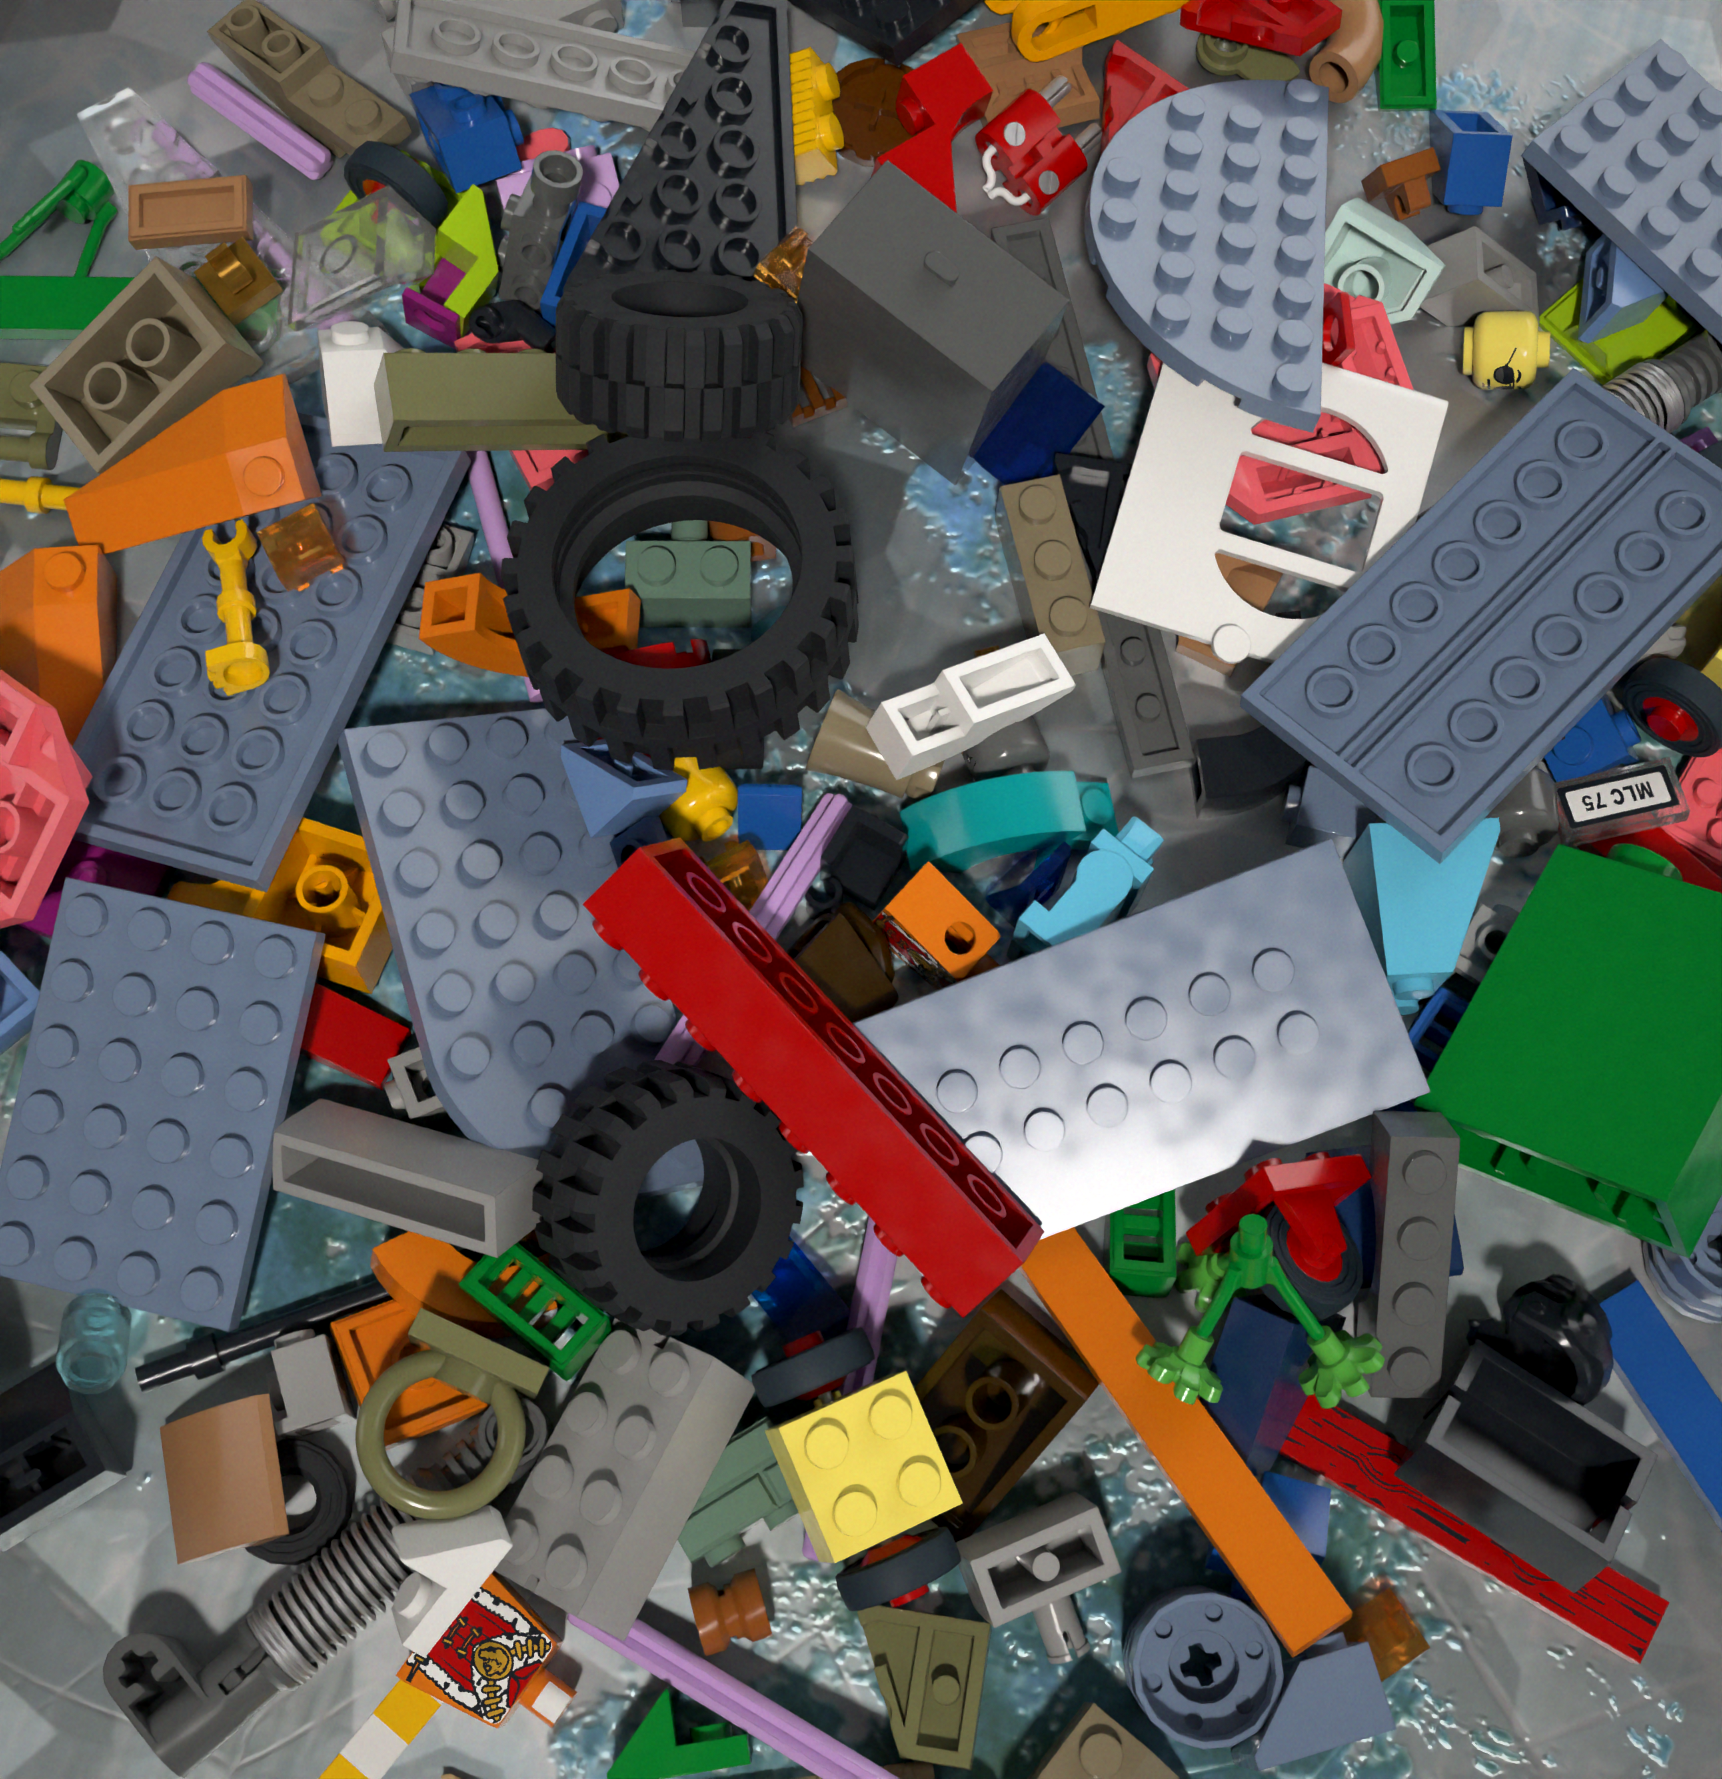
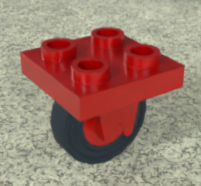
(1301, 1222)

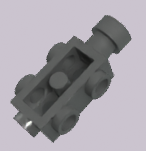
(537, 227)

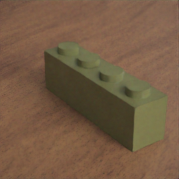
(475, 403)

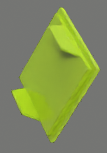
(1614, 354)

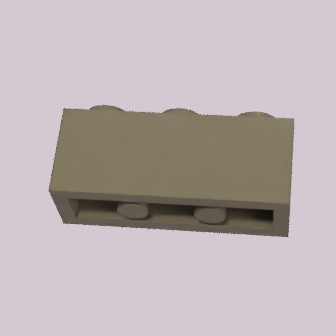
(1049, 571)

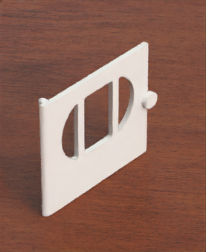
(1168, 523)

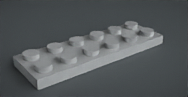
(536, 60)

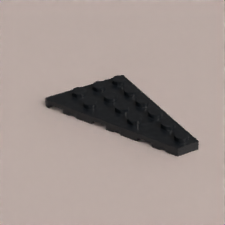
(718, 163)

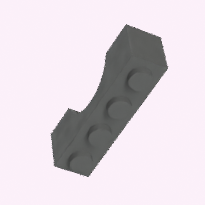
(1414, 1205)

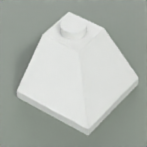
(348, 369)

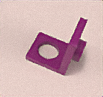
(427, 309)

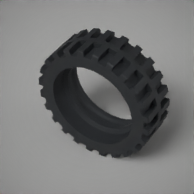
(702, 707)

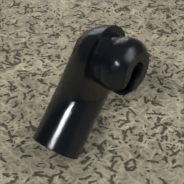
(512, 322)

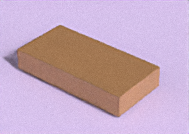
(190, 212)

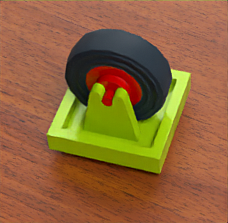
(423, 187)

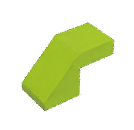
(468, 245)

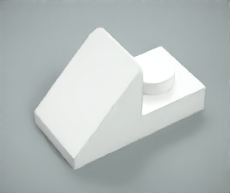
(452, 1565)

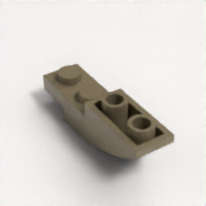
(303, 82)

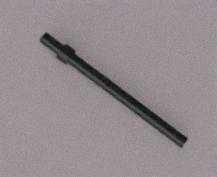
(209, 1354)

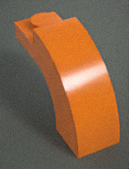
(471, 625)
(427, 1275)

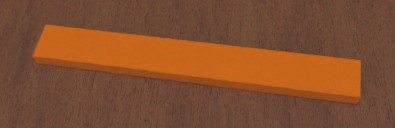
(1186, 1446)

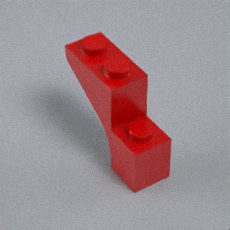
(937, 106)

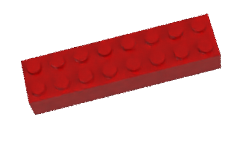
(814, 1073)

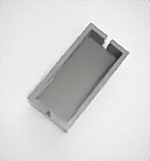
(622, 1475)

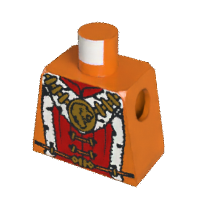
(925, 916)
(494, 1660)

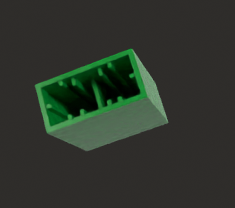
(1598, 1049)

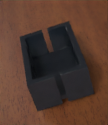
(1527, 1466)

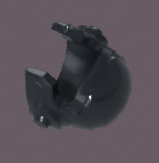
(1555, 1335)

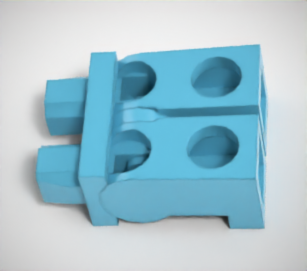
(1103, 886)

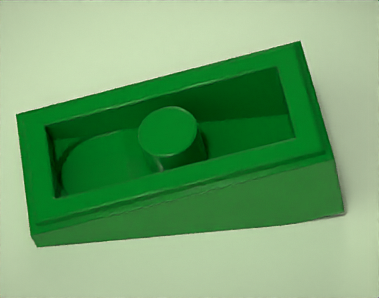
(1408, 58)

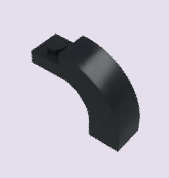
(1242, 769)

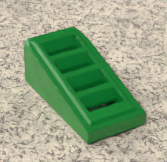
(1139, 1266)
(575, 1306)

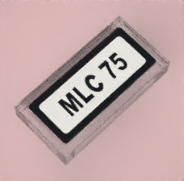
(1619, 802)

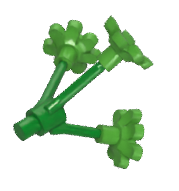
(1219, 1278)

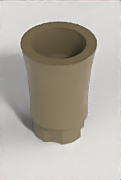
(850, 753)

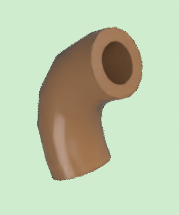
(1350, 51)

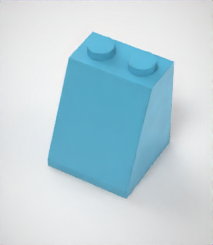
(1416, 905)

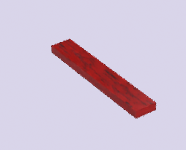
(1362, 1465)

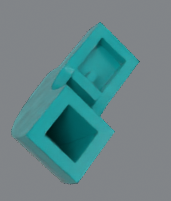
(1005, 818)

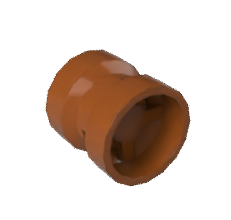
(729, 1612)

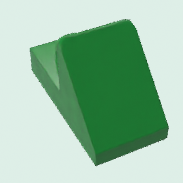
(657, 1754)

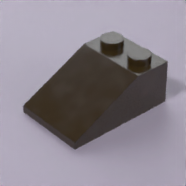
(998, 1405)

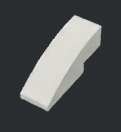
(968, 705)

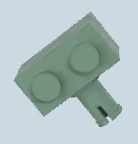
(691, 579)

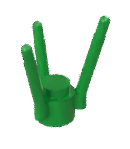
(78, 196)

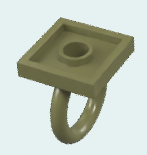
(466, 1365)

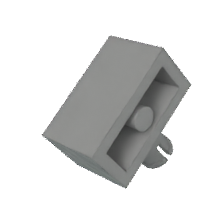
(1036, 1566)

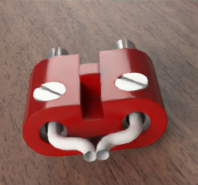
(1032, 149)

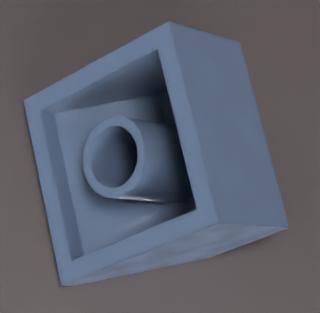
(1325, 1701)

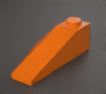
(210, 467)
(60, 627)

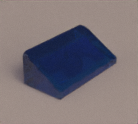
(1041, 421)

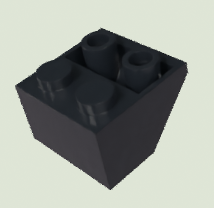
(48, 1455)

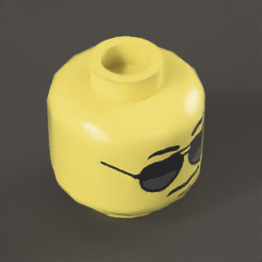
(1505, 350)

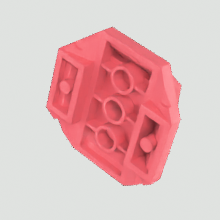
(39, 799)

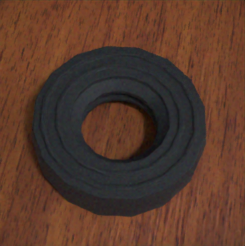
(332, 1507)

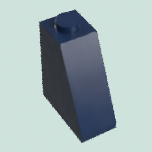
(1259, 1373)

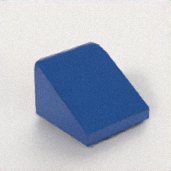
(769, 815)

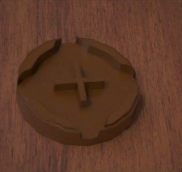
(869, 109)

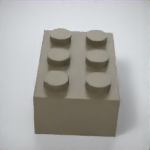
(143, 365)

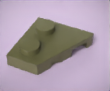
(930, 1681)

